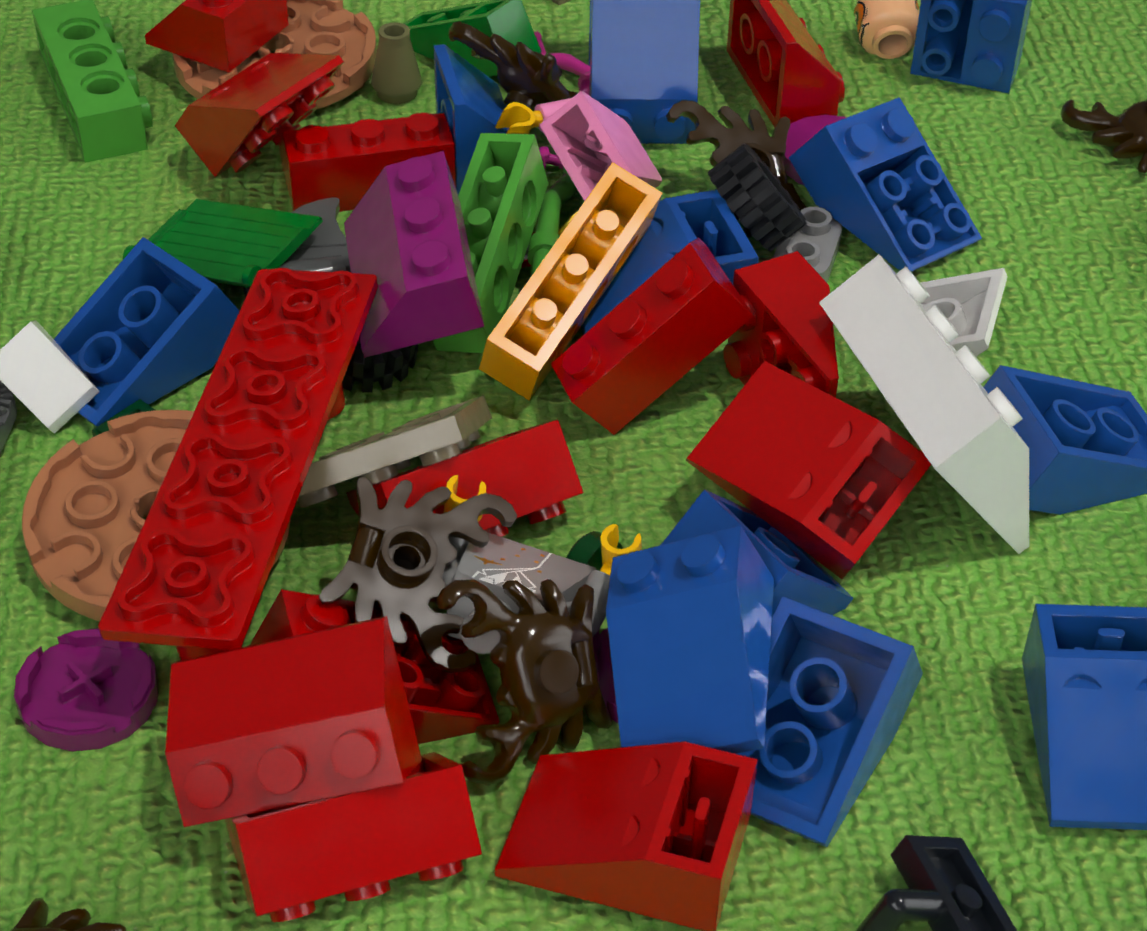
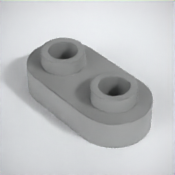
(815, 241)

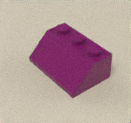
(418, 247)

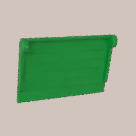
(232, 240)

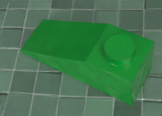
(490, 17)

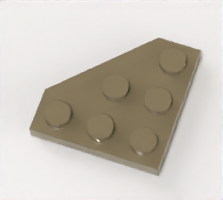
(383, 455)

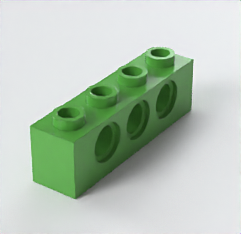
(92, 80)
(499, 216)

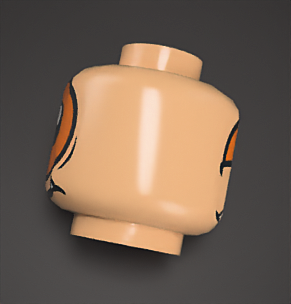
(887, 26)

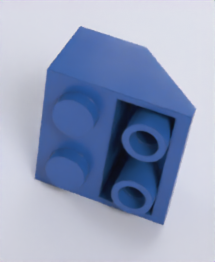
(971, 41)

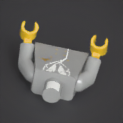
(512, 560)

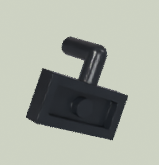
(942, 889)

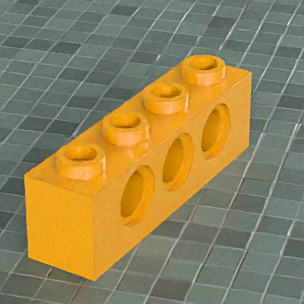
(569, 281)

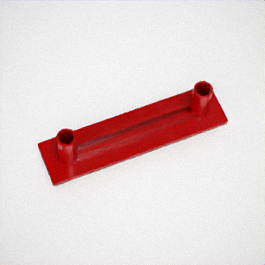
(241, 464)

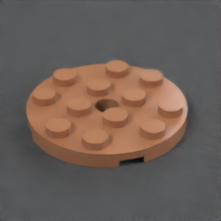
(312, 29)
(93, 503)

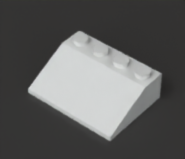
(937, 392)

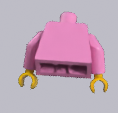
(584, 138)

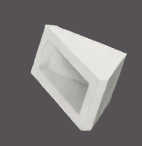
(44, 377)

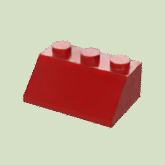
(782, 61)
(349, 157)
(652, 338)
(523, 467)
(288, 722)
(356, 841)

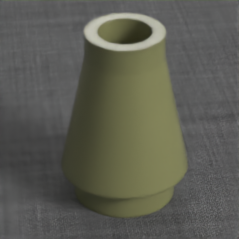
(395, 66)

